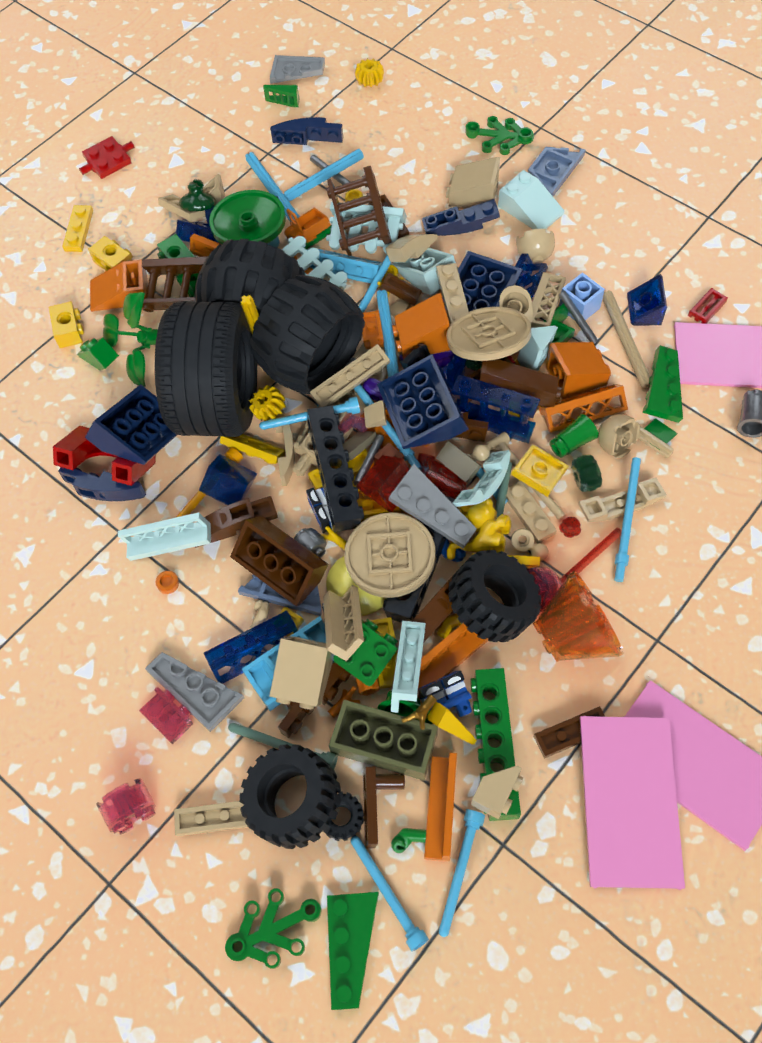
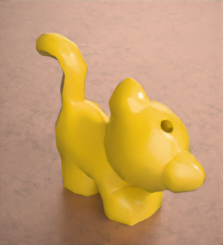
(490, 529)

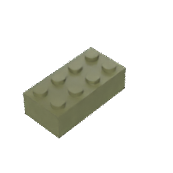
(383, 740)

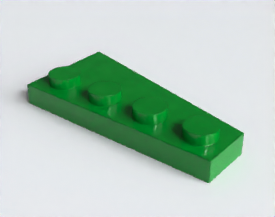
(664, 393)
(349, 935)

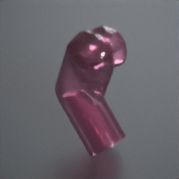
(353, 421)

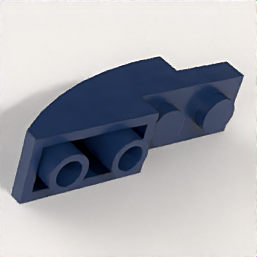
(304, 129)
(463, 221)
(101, 487)

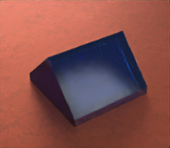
(648, 303)
(227, 480)

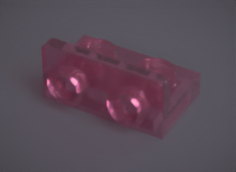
(166, 715)

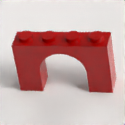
(76, 448)

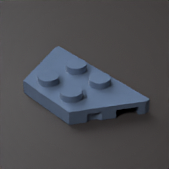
(555, 166)
(259, 590)

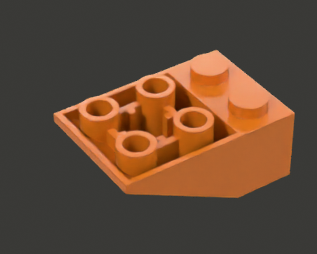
(113, 285)

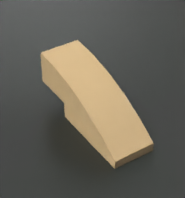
(409, 247)

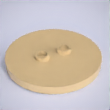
(489, 333)
(390, 555)

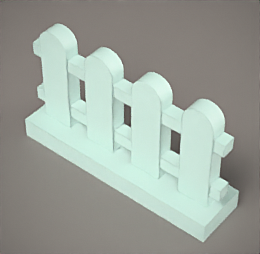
(394, 216)
(311, 257)

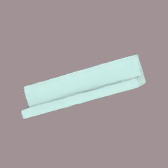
(168, 537)
(408, 663)

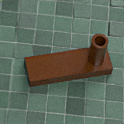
(371, 783)

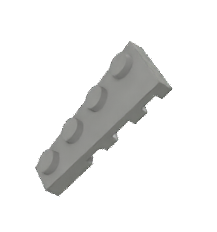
(429, 505)
(202, 696)

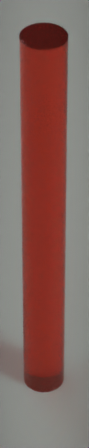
(594, 553)

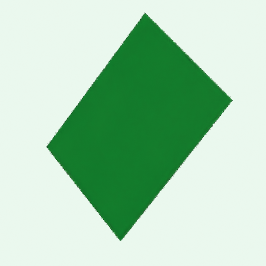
(660, 431)

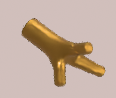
(421, 712)

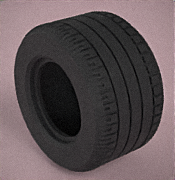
(205, 369)

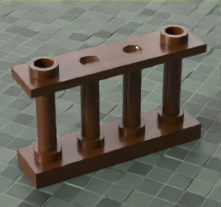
(377, 214)
(170, 268)

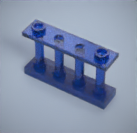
(505, 399)

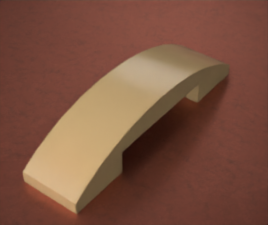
(286, 463)
(613, 506)

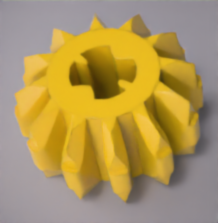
(369, 72)
(267, 403)

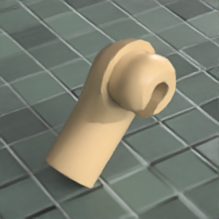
(263, 611)

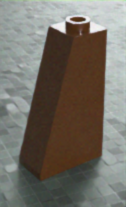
(522, 380)

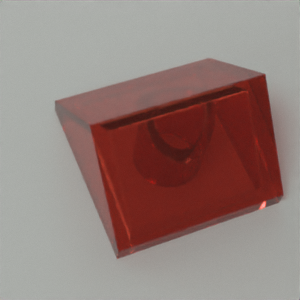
(443, 478)
(383, 480)

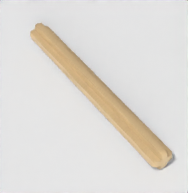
(626, 339)

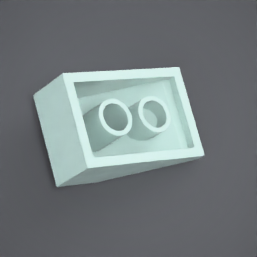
(529, 201)
(422, 270)

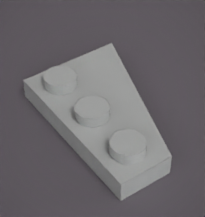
(295, 67)

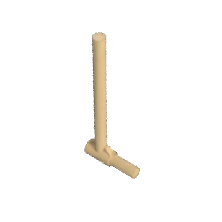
(501, 443)

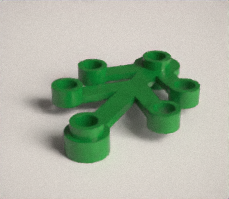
(519, 136)
(269, 930)

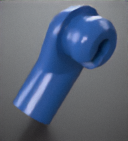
(459, 553)

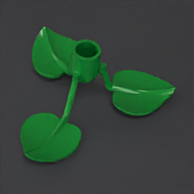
(147, 336)

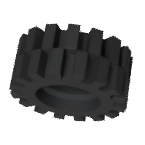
(355, 822)

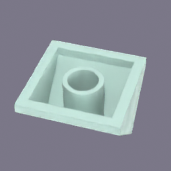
(537, 348)

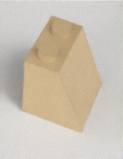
(473, 183)
(301, 672)

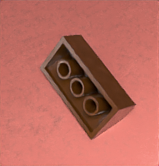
(278, 560)

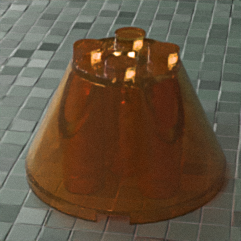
(575, 625)

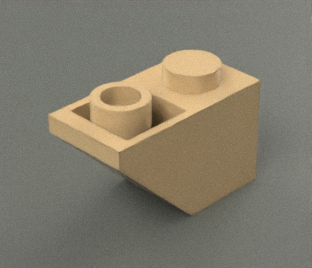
(494, 791)

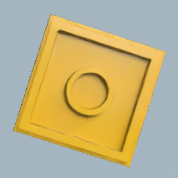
(539, 470)

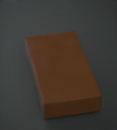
(401, 289)

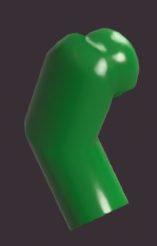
(406, 837)

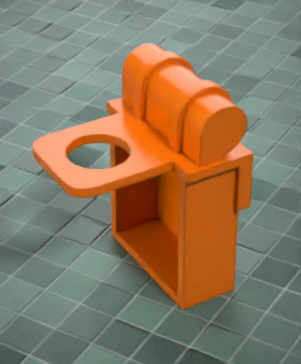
(307, 225)

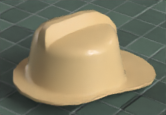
(518, 299)

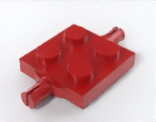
(106, 157)

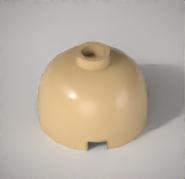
(536, 244)
(618, 434)

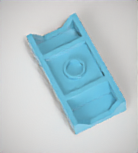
(261, 670)

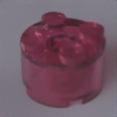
(126, 806)

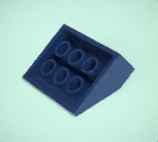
(485, 280)
(422, 404)
(132, 428)

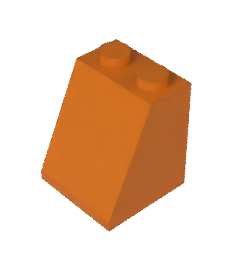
(422, 324)
(577, 366)

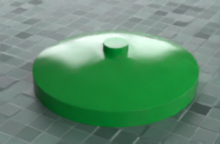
(249, 216)

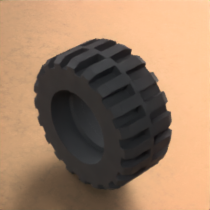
(480, 610)
(264, 783)

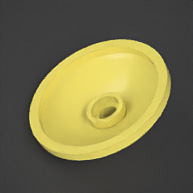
(339, 582)

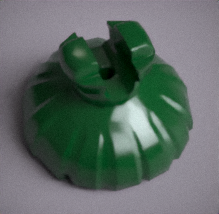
(196, 199)

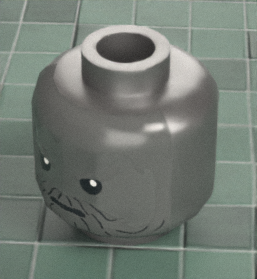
(312, 541)

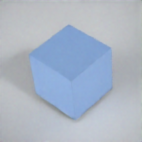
(585, 295)

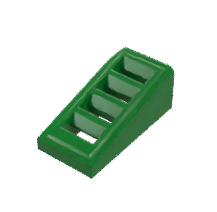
(290, 91)

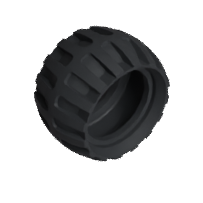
(244, 269)
(306, 333)

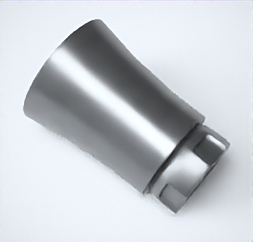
(751, 414)

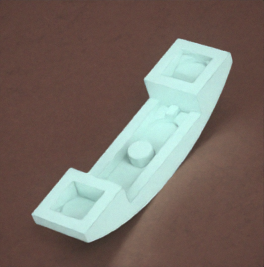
(495, 468)

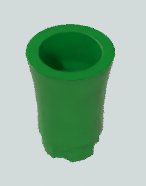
(574, 436)

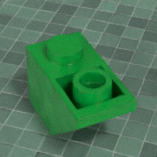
(97, 353)

